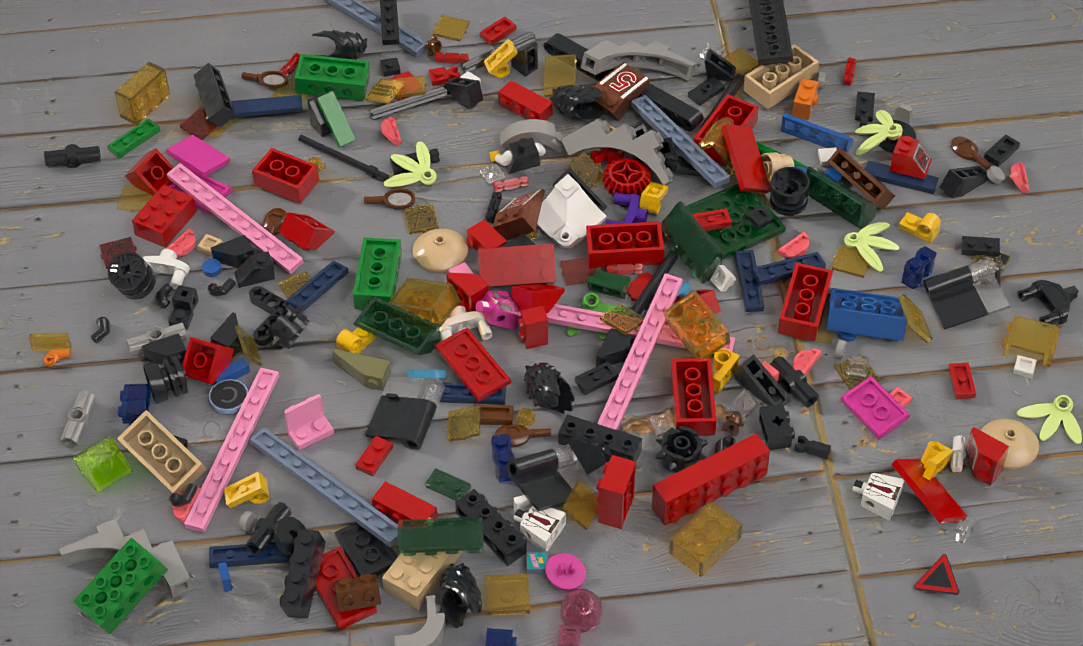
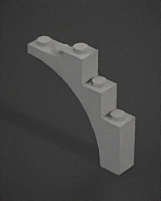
(653, 56)
(645, 147)
(110, 540)

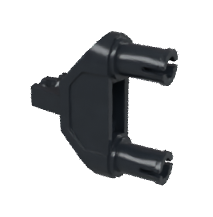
(1053, 297)

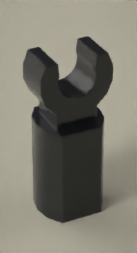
(813, 447)

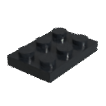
(365, 550)

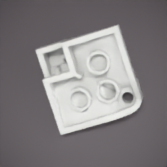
(568, 213)

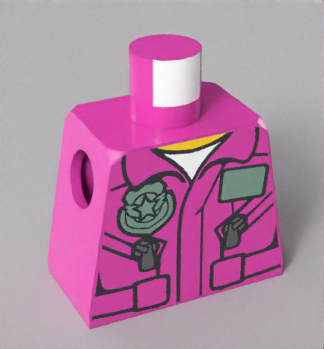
(499, 309)

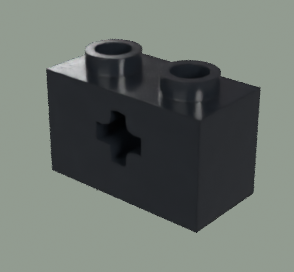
(776, 427)

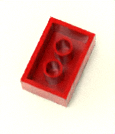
(285, 175)
(164, 216)
(616, 491)

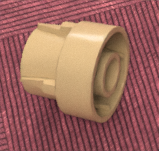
(775, 161)

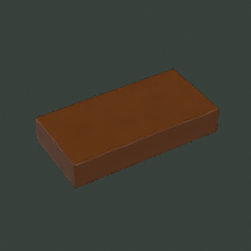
(496, 414)

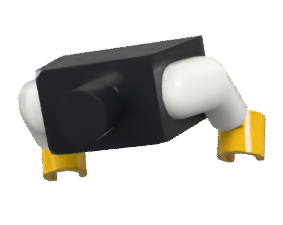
(519, 155)

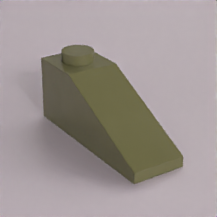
(365, 369)

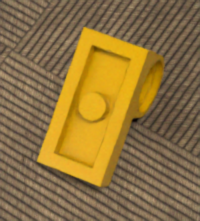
(498, 61)
(652, 197)
(923, 228)
(354, 341)
(723, 364)
(935, 459)
(250, 488)

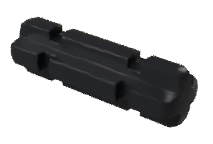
(493, 206)

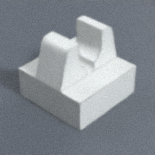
(722, 278)

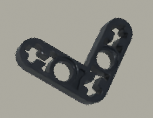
(275, 311)

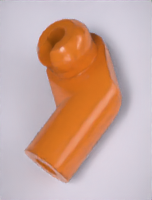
(55, 355)

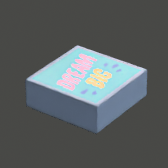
(536, 562)

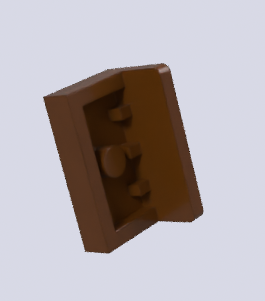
(357, 592)

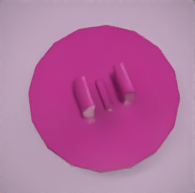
(565, 571)

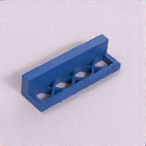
(815, 133)

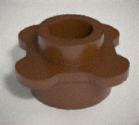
(433, 46)

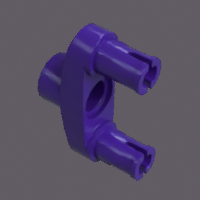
(634, 213)

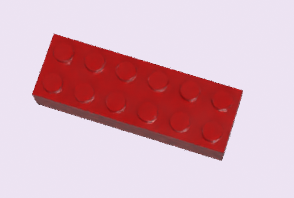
(710, 479)

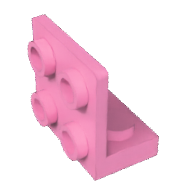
(307, 422)

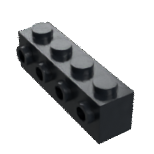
(214, 95)
(619, 442)
(497, 532)
(303, 574)

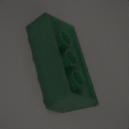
(840, 198)
(691, 243)
(399, 326)
(440, 535)

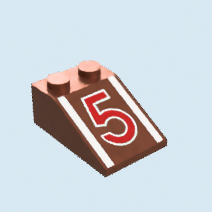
(620, 89)
(519, 215)

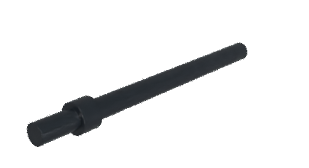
(370, 170)

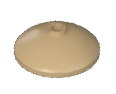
(440, 250)
(1022, 444)

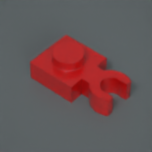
(441, 75)
(606, 154)

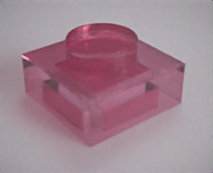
(569, 635)

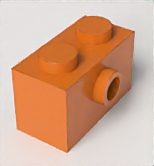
(805, 99)

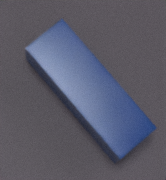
(234, 371)

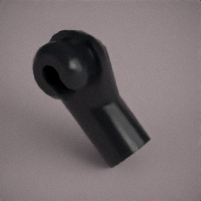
(221, 290)
(162, 294)
(103, 329)
(724, 443)
(183, 499)

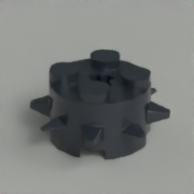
(287, 326)
(680, 448)

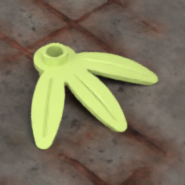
(881, 132)
(418, 170)
(864, 239)
(1057, 415)

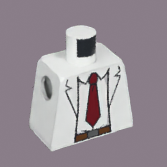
(880, 494)
(541, 527)

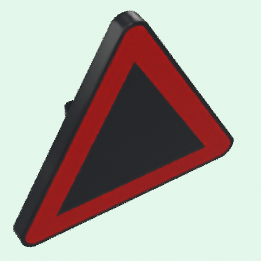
(939, 578)

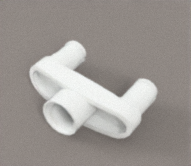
(168, 264)
(461, 319)

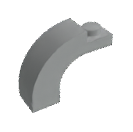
(539, 130)
(432, 632)

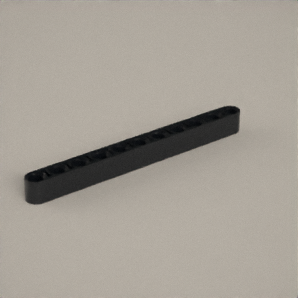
(677, 110)

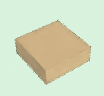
(207, 242)

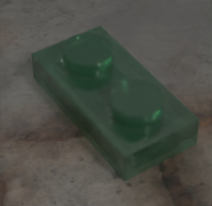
(447, 485)

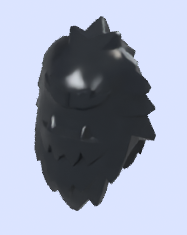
(347, 44)
(577, 101)
(548, 388)
(459, 594)

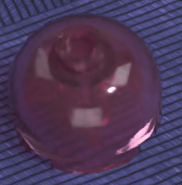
(581, 609)

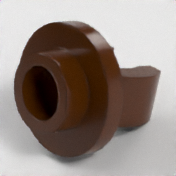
(733, 421)

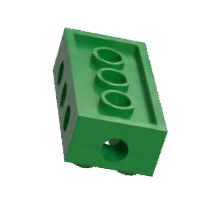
(326, 74)
(382, 254)
(120, 585)

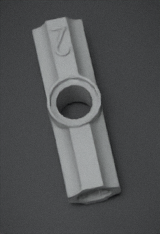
(154, 334)
(78, 419)

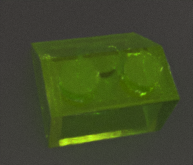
(102, 464)

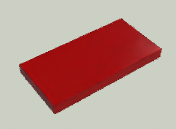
(746, 158)
(472, 364)
(930, 492)
(332, 569)

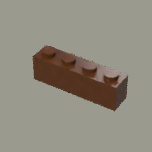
(861, 178)

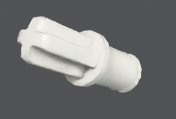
(958, 454)

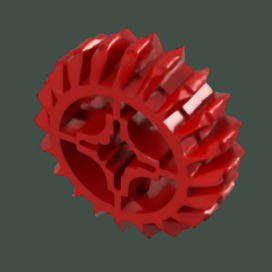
(626, 177)

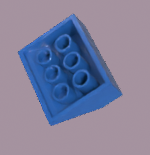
(866, 315)

